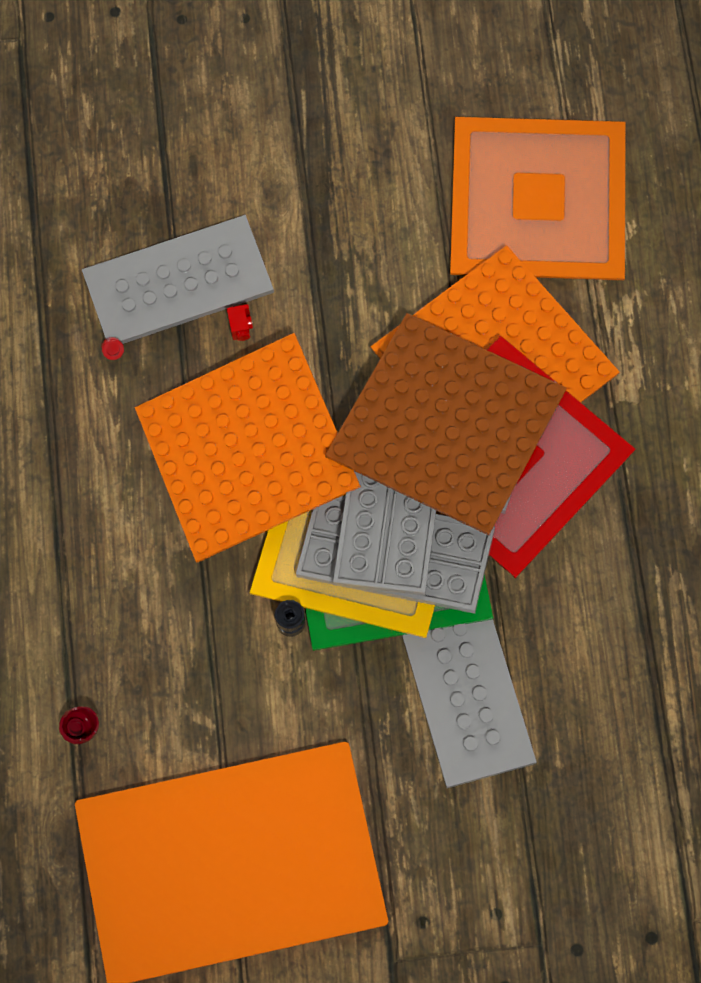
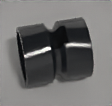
(290, 618)

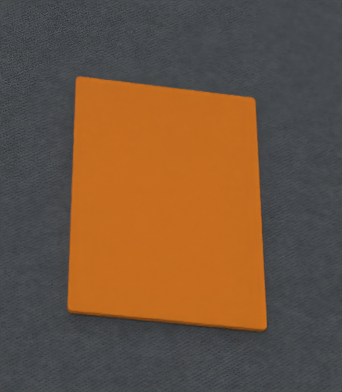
(229, 864)

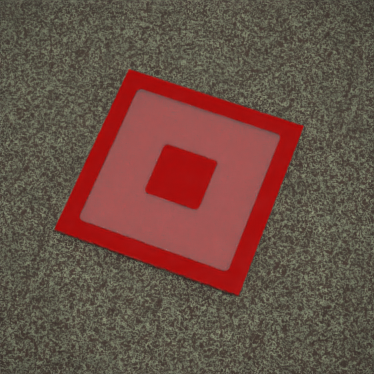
(560, 477)

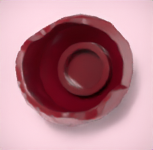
(79, 725)

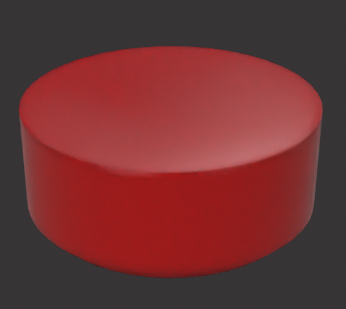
(112, 348)

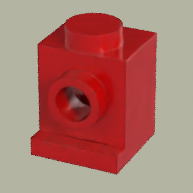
(240, 322)

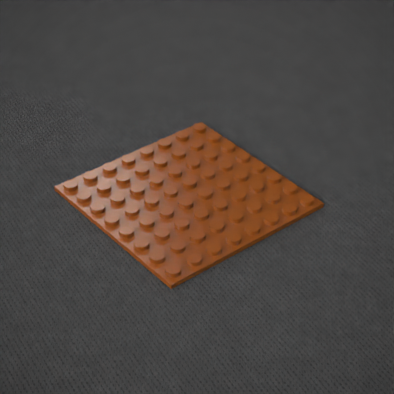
(446, 423)

